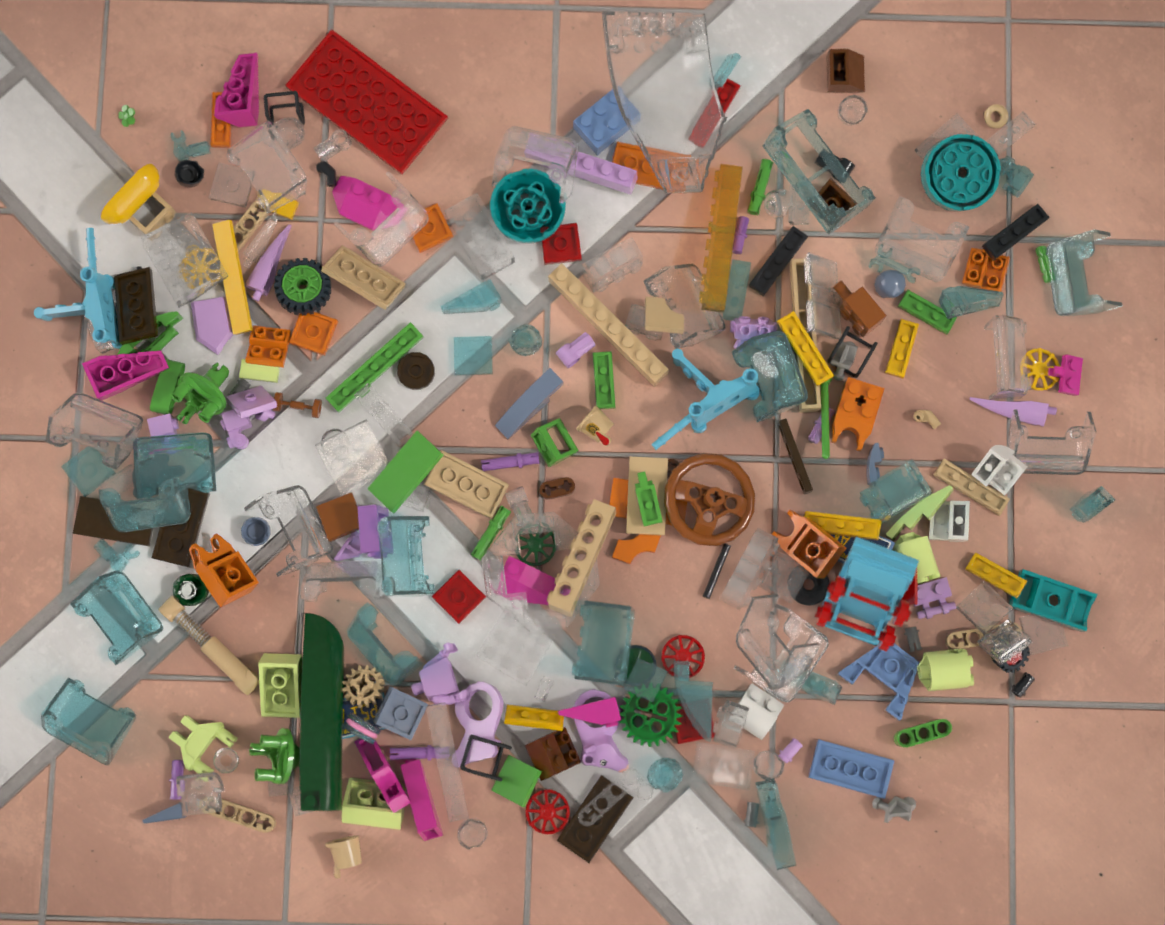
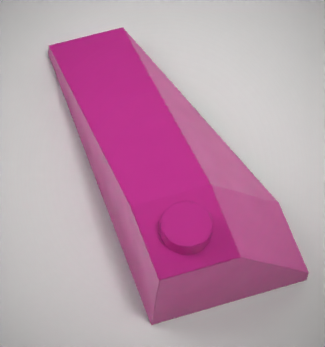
(241, 93)
(120, 372)
(525, 578)

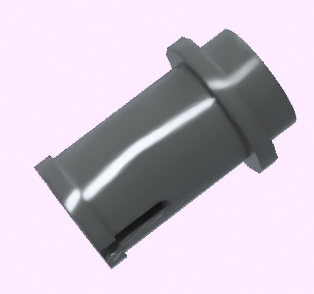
(242, 385)
(913, 637)
(751, 814)

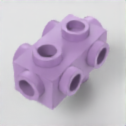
(746, 328)

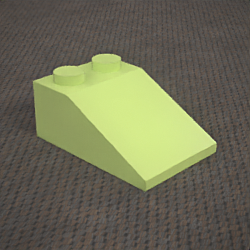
(280, 685)

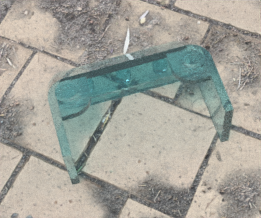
(1069, 276)

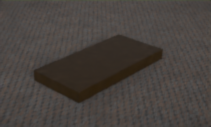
(135, 305)
(93, 522)
(175, 540)
(588, 839)

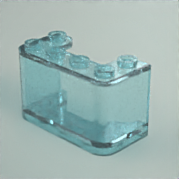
(895, 492)
(604, 643)

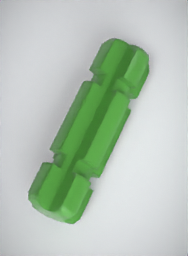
(1043, 262)

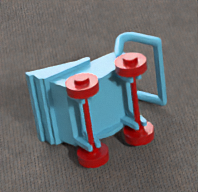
(869, 591)

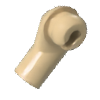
(927, 416)

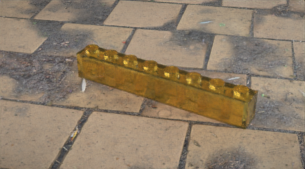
(721, 239)

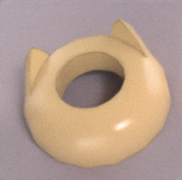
(1003, 116)

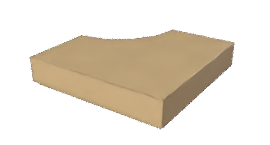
(661, 318)

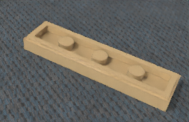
(971, 487)

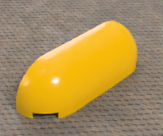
(131, 195)

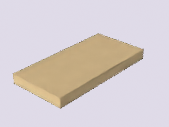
(363, 277)
(656, 470)
(466, 485)

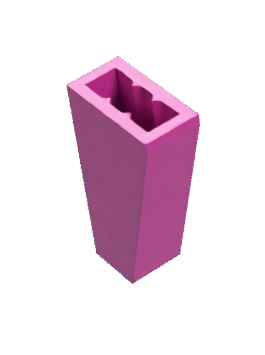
(421, 800)

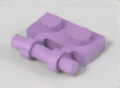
(931, 592)

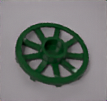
(535, 545)

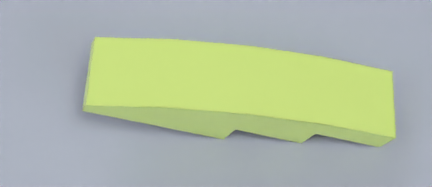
(925, 508)

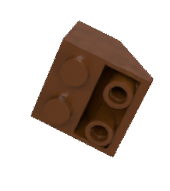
(845, 71)
(553, 753)

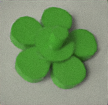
(127, 115)

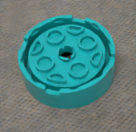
(941, 176)

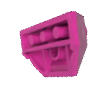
(362, 202)

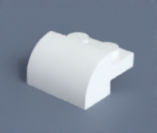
(999, 469)
(951, 522)
(762, 711)

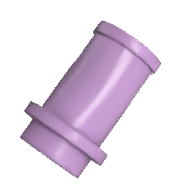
(790, 750)

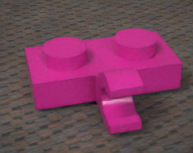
(1069, 374)

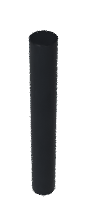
(716, 571)

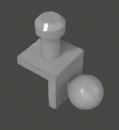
(844, 359)
(897, 807)

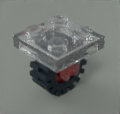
(1007, 646)

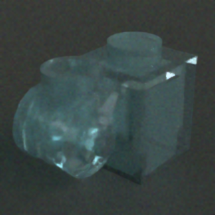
(1017, 175)

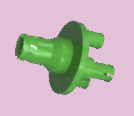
(201, 394)
(283, 754)

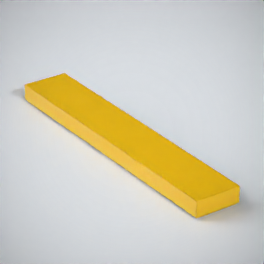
(234, 283)

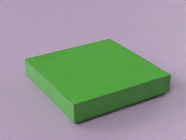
(517, 781)

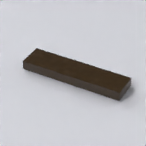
(795, 456)

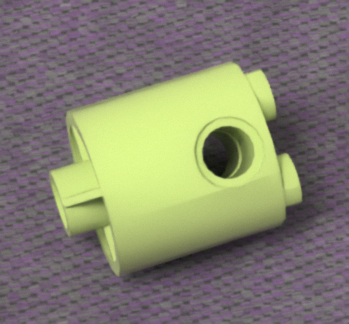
(920, 549)
(946, 669)

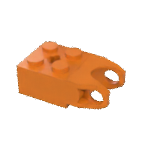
(854, 417)
(805, 540)
(223, 571)

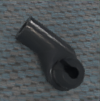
(329, 171)

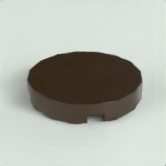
(416, 371)

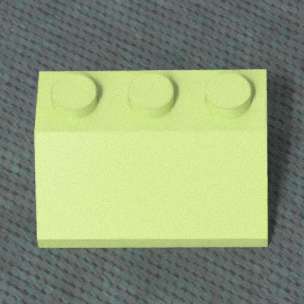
(367, 806)

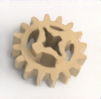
(359, 680)

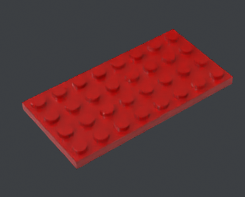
(366, 102)

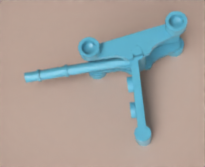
(98, 302)
(718, 398)

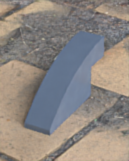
(529, 403)

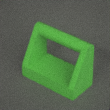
(546, 445)

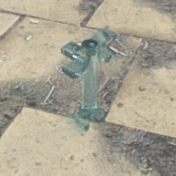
(883, 258)

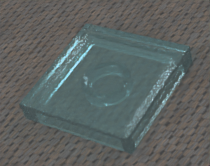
(473, 355)
(87, 470)

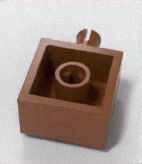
(859, 309)

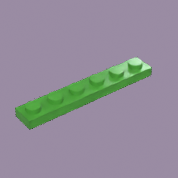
(375, 366)

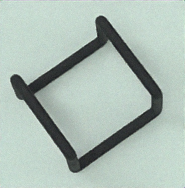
(300, 111)
(872, 348)
(493, 776)

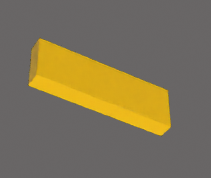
(901, 348)
(996, 575)
(533, 717)

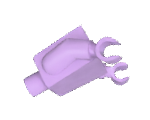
(439, 679)

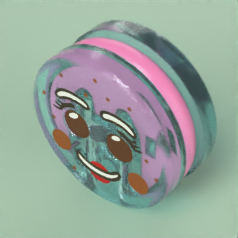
(361, 728)

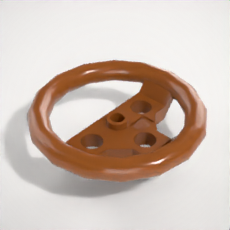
(703, 531)

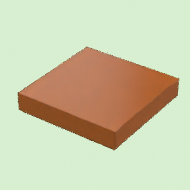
(434, 232)
(313, 332)

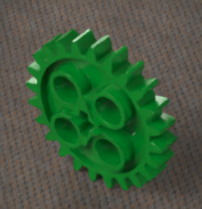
(646, 731)

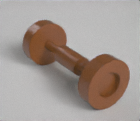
(316, 408)

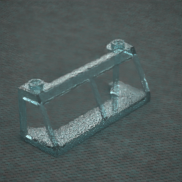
(828, 216)

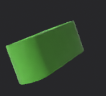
(165, 385)
(932, 733)

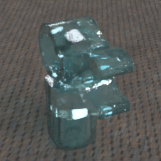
(183, 152)
(109, 554)

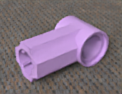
(571, 353)

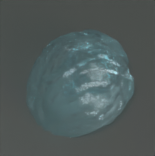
(525, 340)
(665, 774)

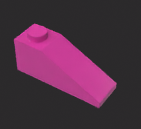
(597, 712)

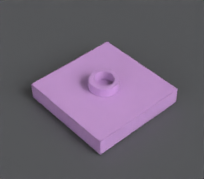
(251, 401)

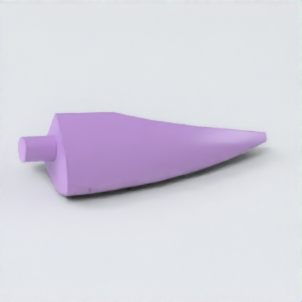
(265, 270)
(1029, 411)

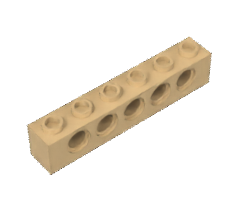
(567, 604)

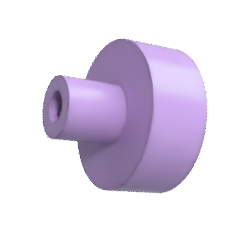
(263, 416)

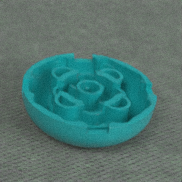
(539, 189)

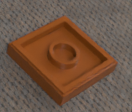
(339, 516)

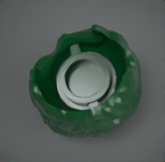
(190, 590)

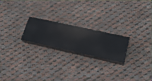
(1015, 232)
(778, 261)

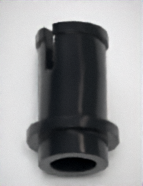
(1022, 685)

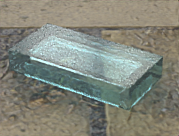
(726, 69)

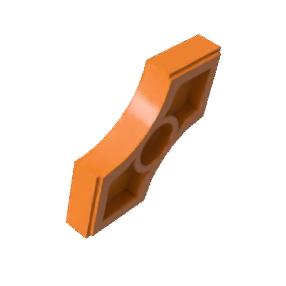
(628, 549)

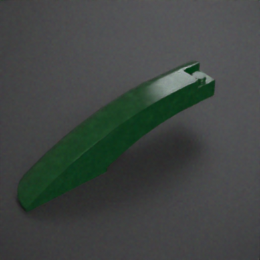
(321, 716)

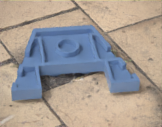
(892, 668)

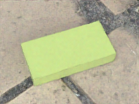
(259, 372)

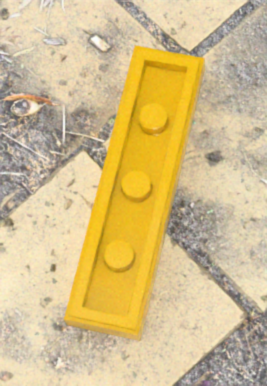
(805, 348)
(846, 525)

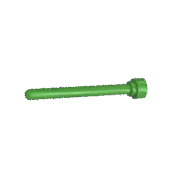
(825, 419)

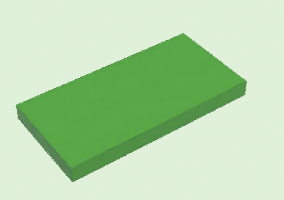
(405, 471)

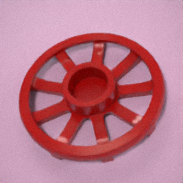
(683, 654)
(547, 812)

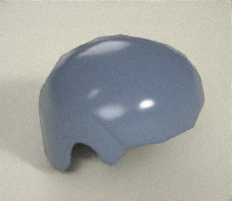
(890, 284)
(255, 531)

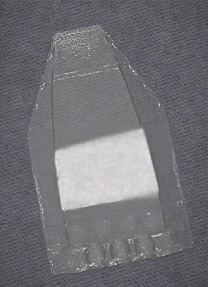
(666, 92)

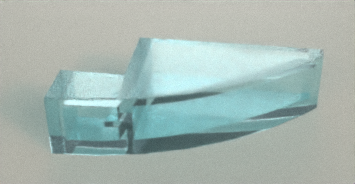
(695, 699)
(775, 824)

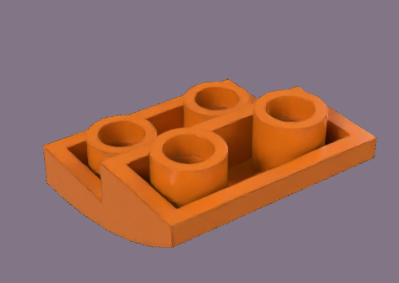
(984, 272)
(268, 346)

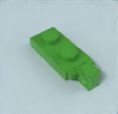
(647, 501)

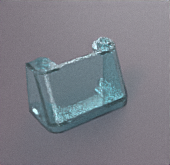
(777, 371)
(174, 456)
(165, 510)
(403, 556)
(119, 614)
(392, 668)
(86, 722)

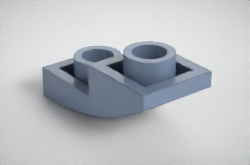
(875, 457)

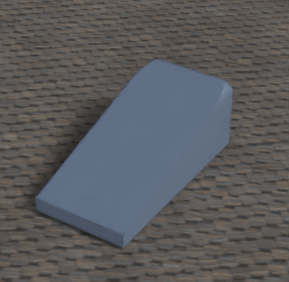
(170, 813)

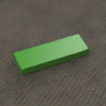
(926, 312)
(604, 380)

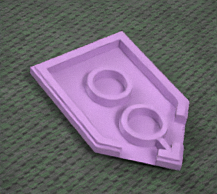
(212, 323)

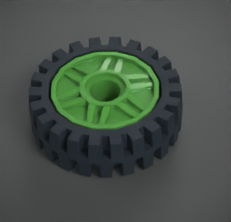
(306, 299)

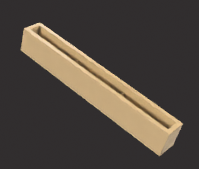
(800, 294)
(608, 325)

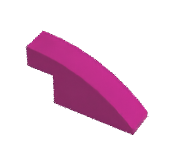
(383, 775)

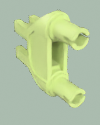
(198, 741)

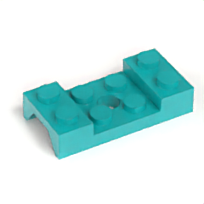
(1072, 606)

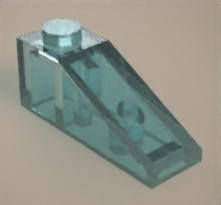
(736, 289)
(479, 299)
(967, 300)
(1091, 504)
(822, 688)

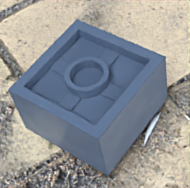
(400, 713)

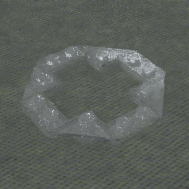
(509, 544)

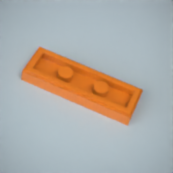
(219, 129)

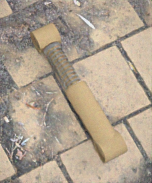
(242, 676)

